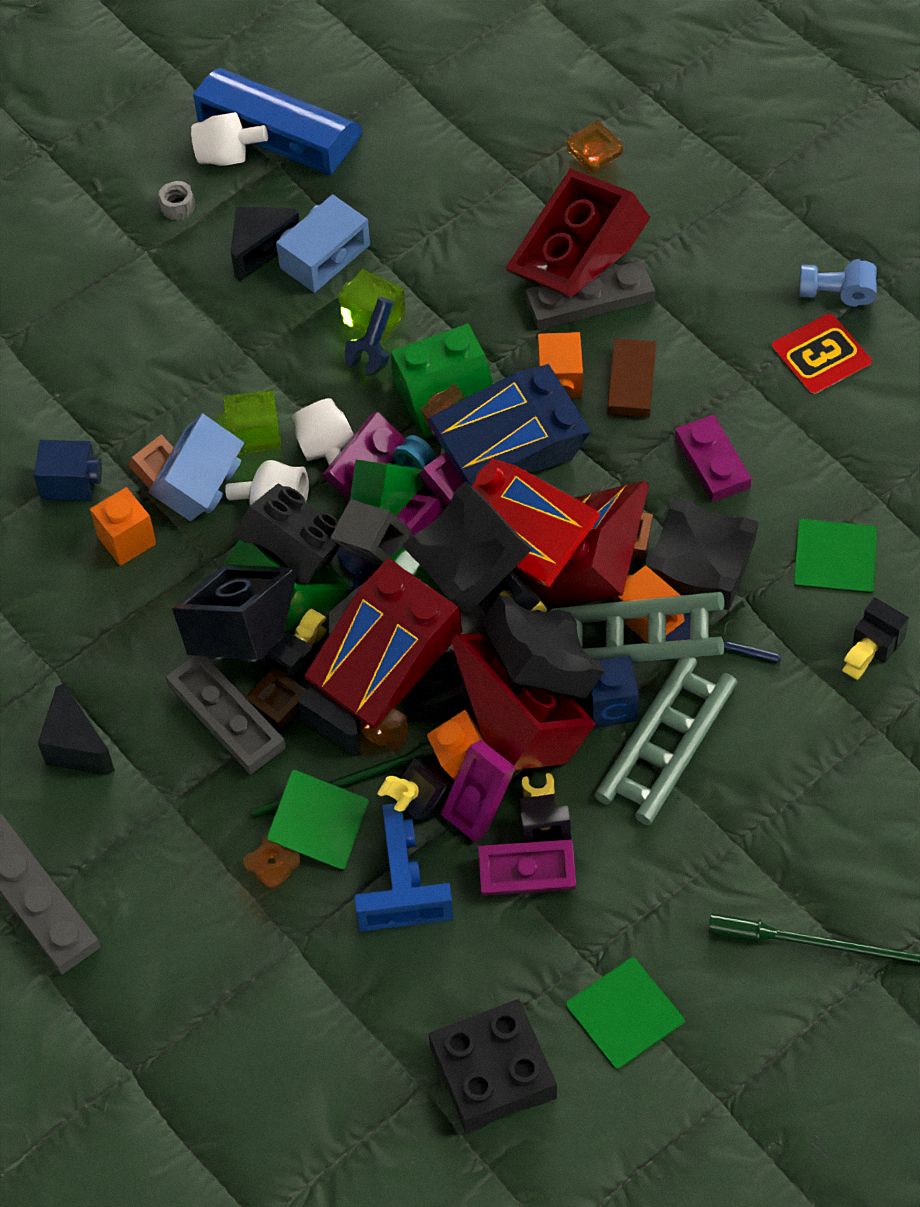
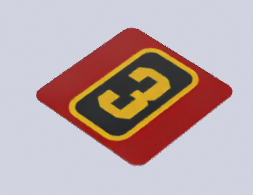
(821, 353)

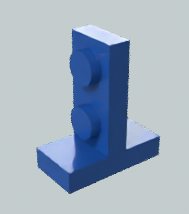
(408, 900)

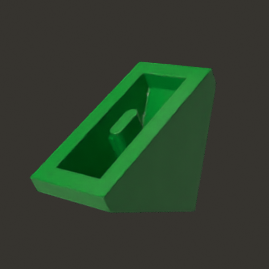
(385, 484)

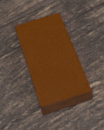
(631, 377)

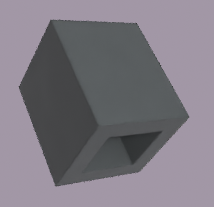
(370, 532)

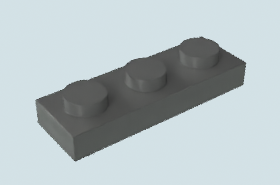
(610, 291)
(226, 713)

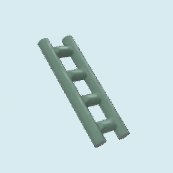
(656, 610)
(672, 764)

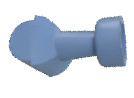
(855, 284)

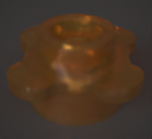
(271, 874)

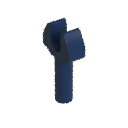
(371, 341)

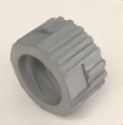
(179, 210)

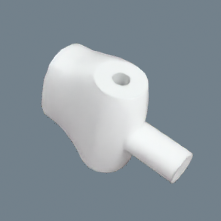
(223, 140)
(322, 430)
(267, 477)

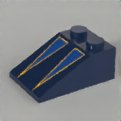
(516, 421)

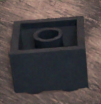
(236, 612)

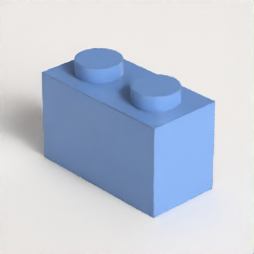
(323, 243)
(197, 468)

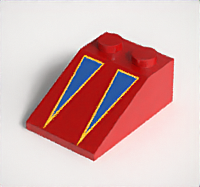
(540, 514)

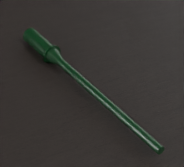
(421, 750)
(760, 931)

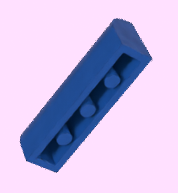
(293, 126)

